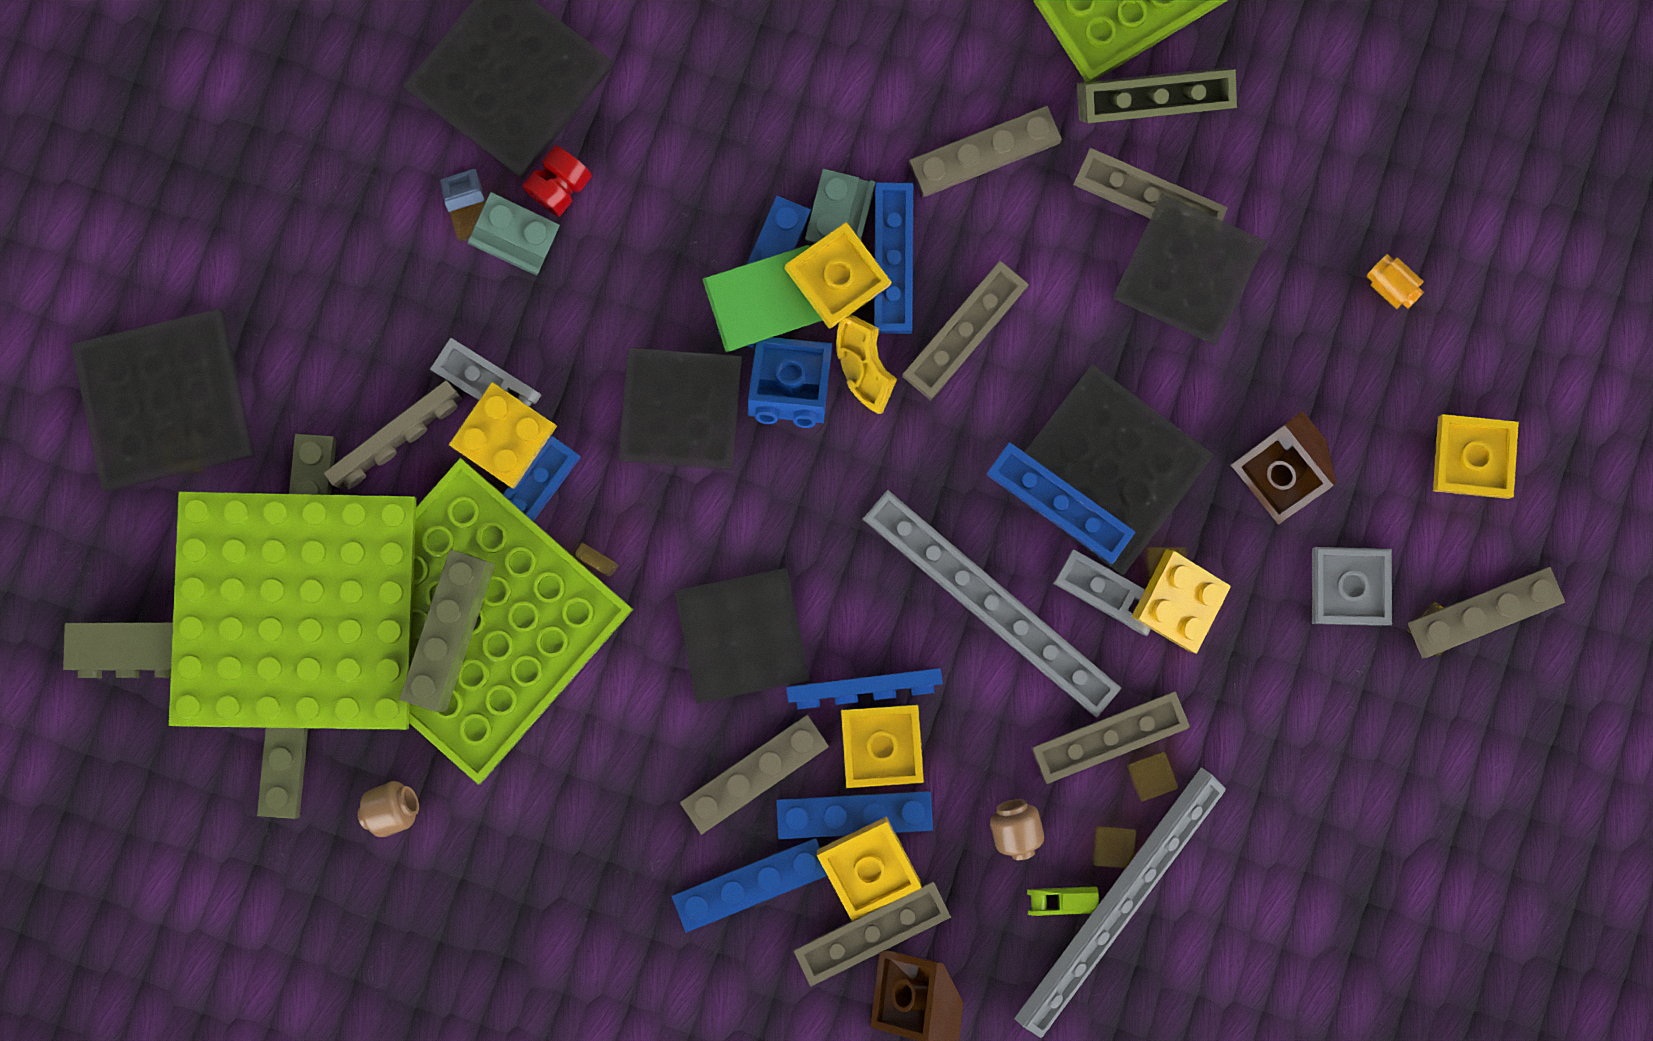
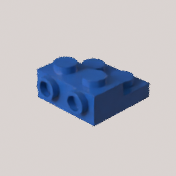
(790, 381)

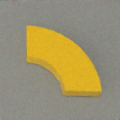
(861, 363)

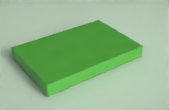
(758, 301)

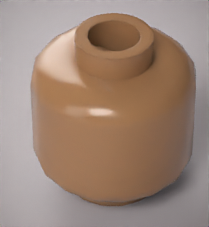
(388, 809)
(1017, 829)

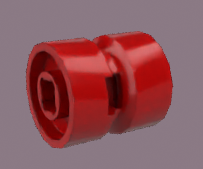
(557, 181)

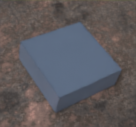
(461, 190)

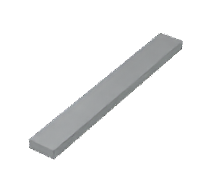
(992, 603)
(1120, 903)

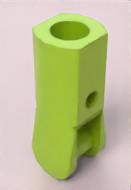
(1069, 900)

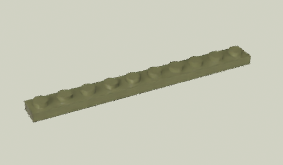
(286, 747)

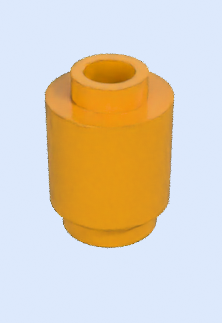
(1395, 282)

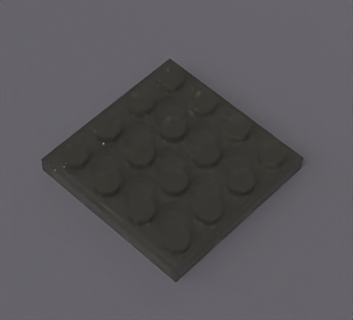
(509, 79)
(163, 400)
(1119, 458)

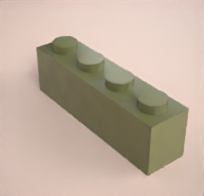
(1157, 95)
(447, 631)
(118, 648)

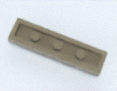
(985, 151)
(1135, 187)
(965, 330)
(382, 445)
(1486, 612)
(1110, 737)
(754, 774)
(871, 934)

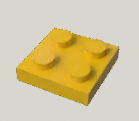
(837, 275)
(502, 435)
(1475, 456)
(1181, 601)
(882, 746)
(869, 868)

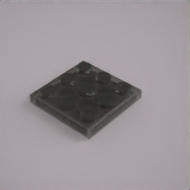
(1189, 269)
(680, 409)
(741, 635)

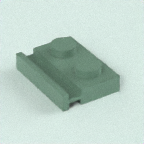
(838, 201)
(513, 234)

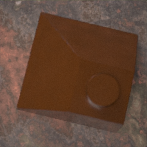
(1288, 467)
(915, 999)

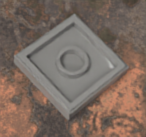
(1351, 586)

